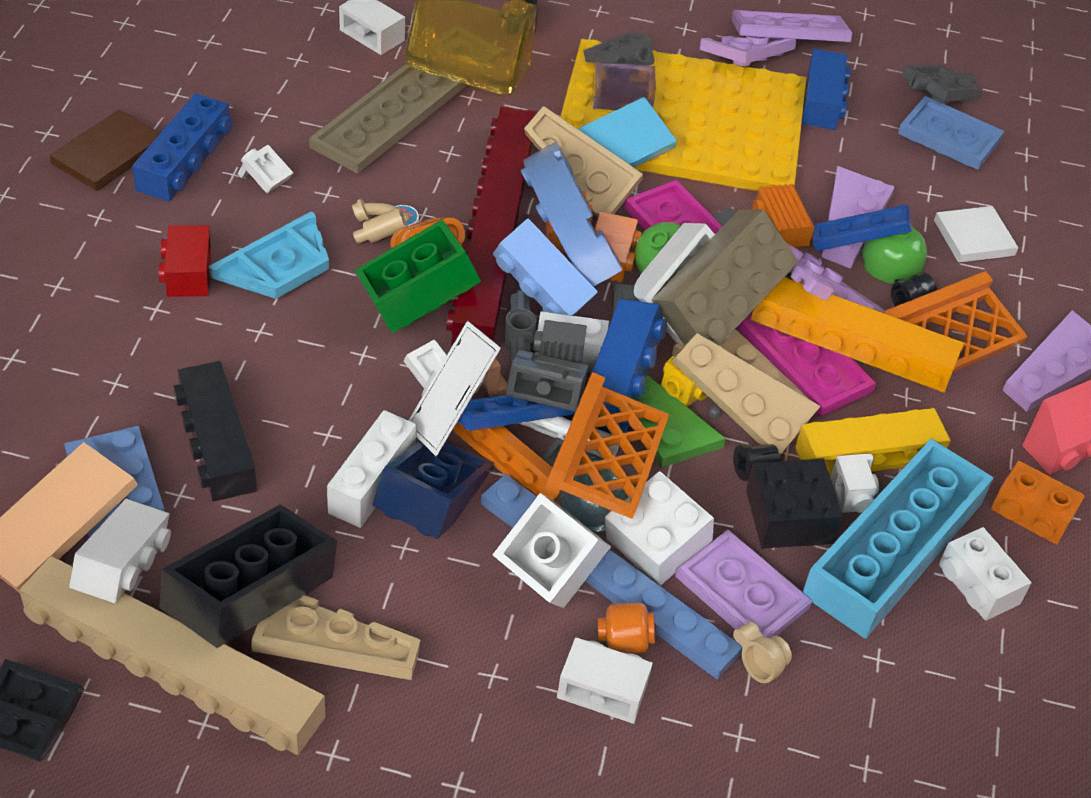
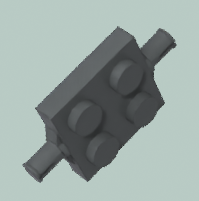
(942, 83)

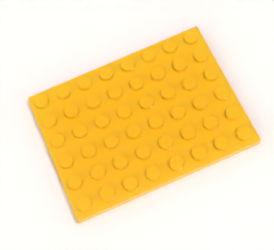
(727, 119)

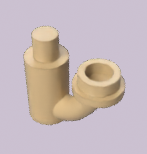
(380, 227)

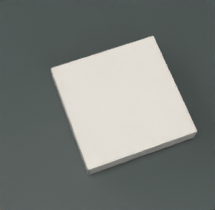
(975, 234)

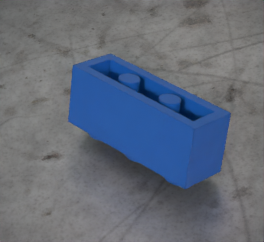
(826, 89)

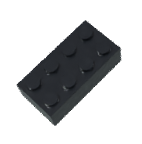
(247, 575)

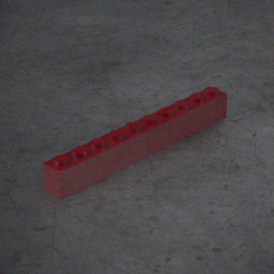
(495, 219)

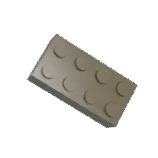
(726, 278)

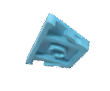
(276, 260)

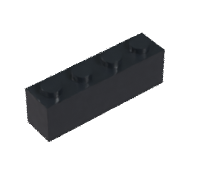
(216, 431)

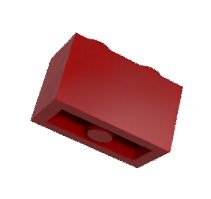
(186, 260)

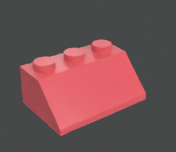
(1062, 430)

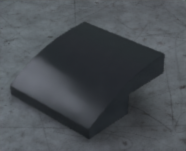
(33, 709)

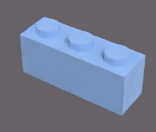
(543, 271)

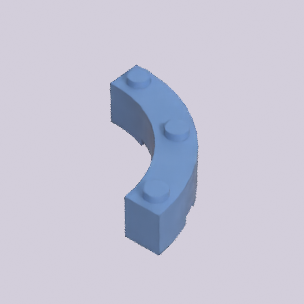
(569, 213)

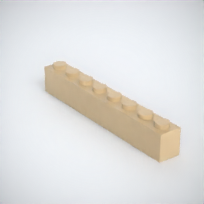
(177, 658)

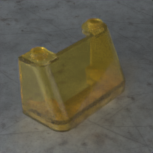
(472, 42)

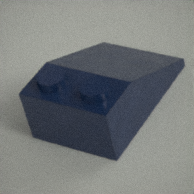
(431, 488)

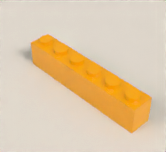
(860, 334)

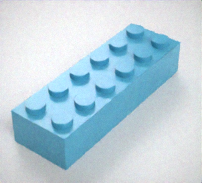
(896, 538)

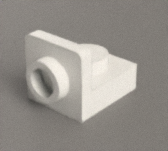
(265, 168)

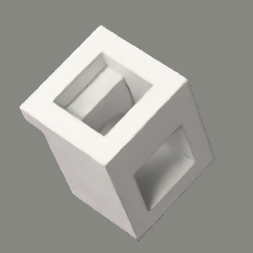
(854, 482)

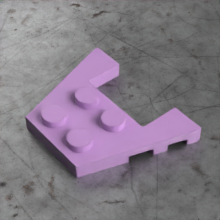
(825, 282)

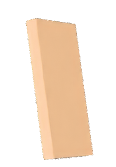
(59, 512)

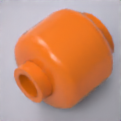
(627, 627)

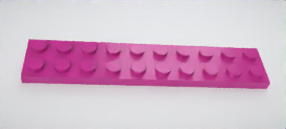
(818, 372)

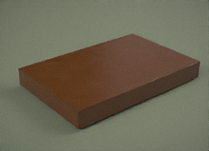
(104, 150)

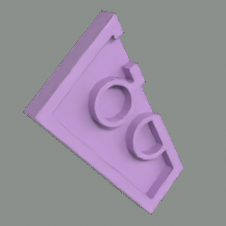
(748, 49)

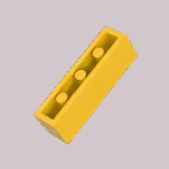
(889, 437)

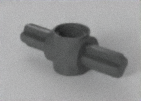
(519, 325)

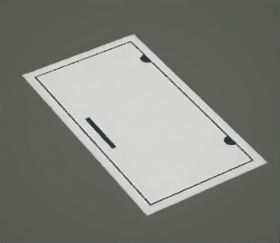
(453, 387)

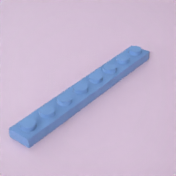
(625, 584)

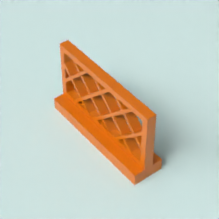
(958, 298)
(576, 444)

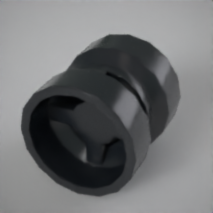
(915, 287)

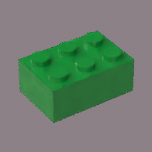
(418, 276)

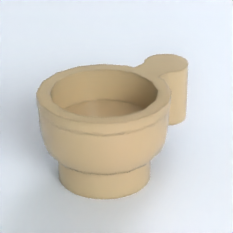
(762, 656)

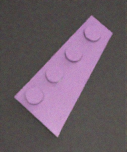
(853, 196)
(1054, 365)

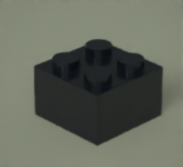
(793, 503)

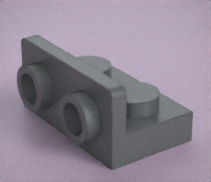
(623, 49)

